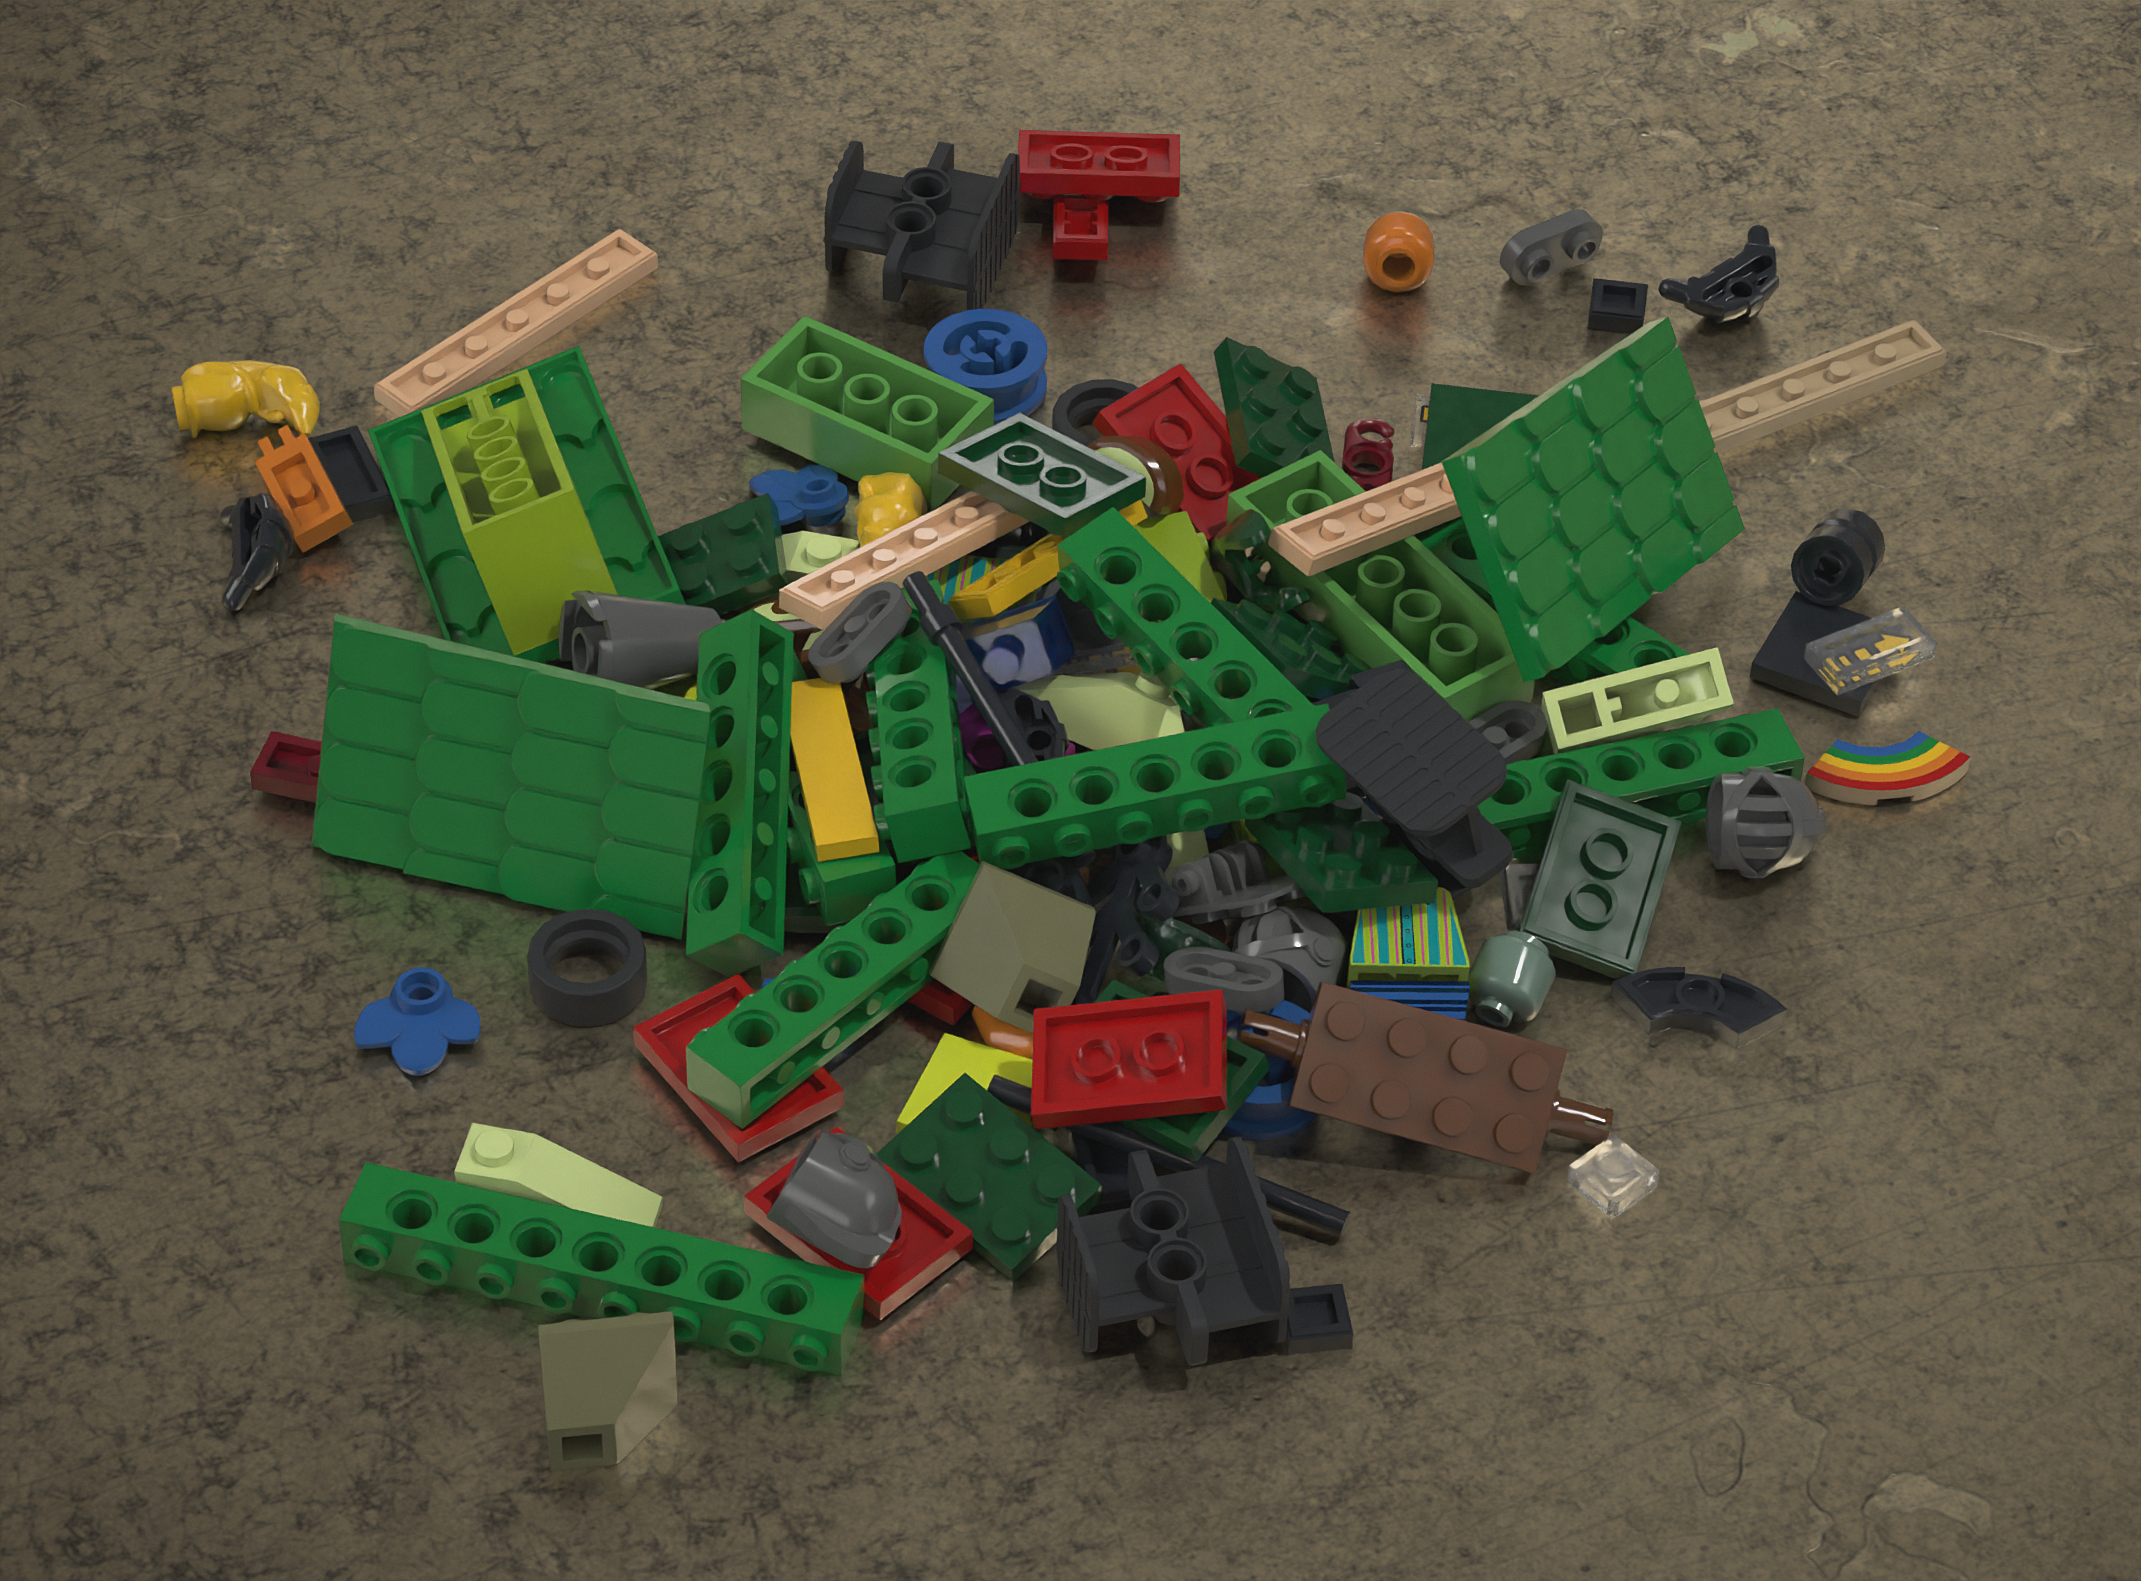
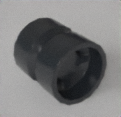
(1838, 557)

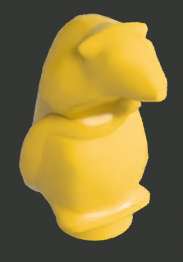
(226, 393)
(887, 504)

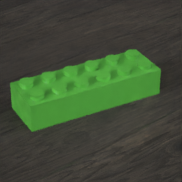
(1390, 600)

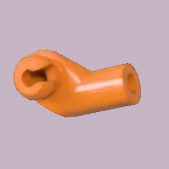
(1003, 1035)

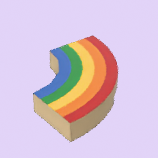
(1904, 769)

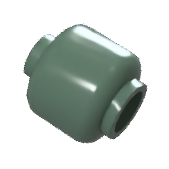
(1510, 978)

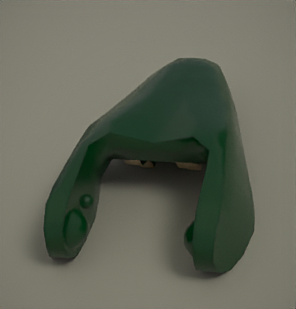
(1233, 558)

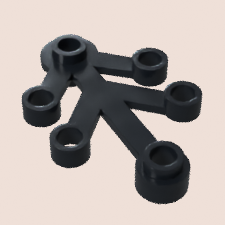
(1118, 919)

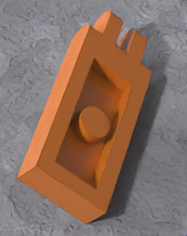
(302, 489)

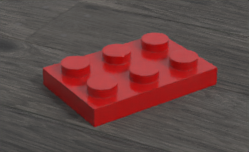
(1099, 164)
(1195, 435)
(664, 1044)
(1129, 1059)
(922, 1248)

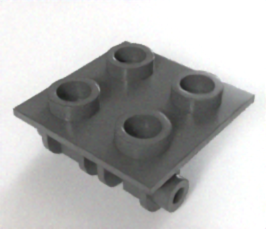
(1230, 880)

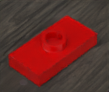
(1080, 228)

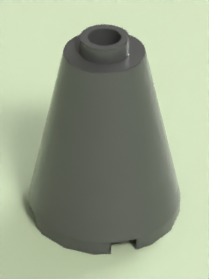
(632, 638)

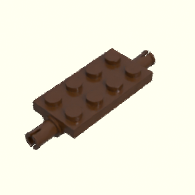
(1426, 1077)

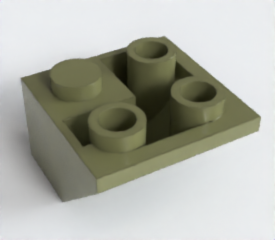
(1015, 947)
(605, 1386)

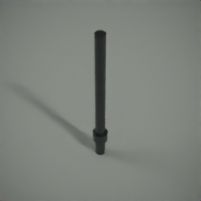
(944, 630)
(1124, 1139)

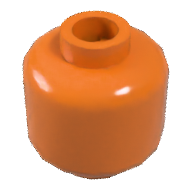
(1398, 252)

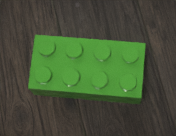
(859, 407)

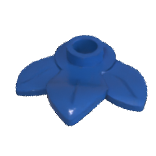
(807, 495)
(418, 1021)

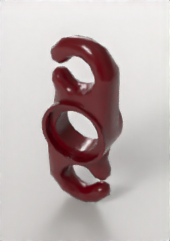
(1362, 450)

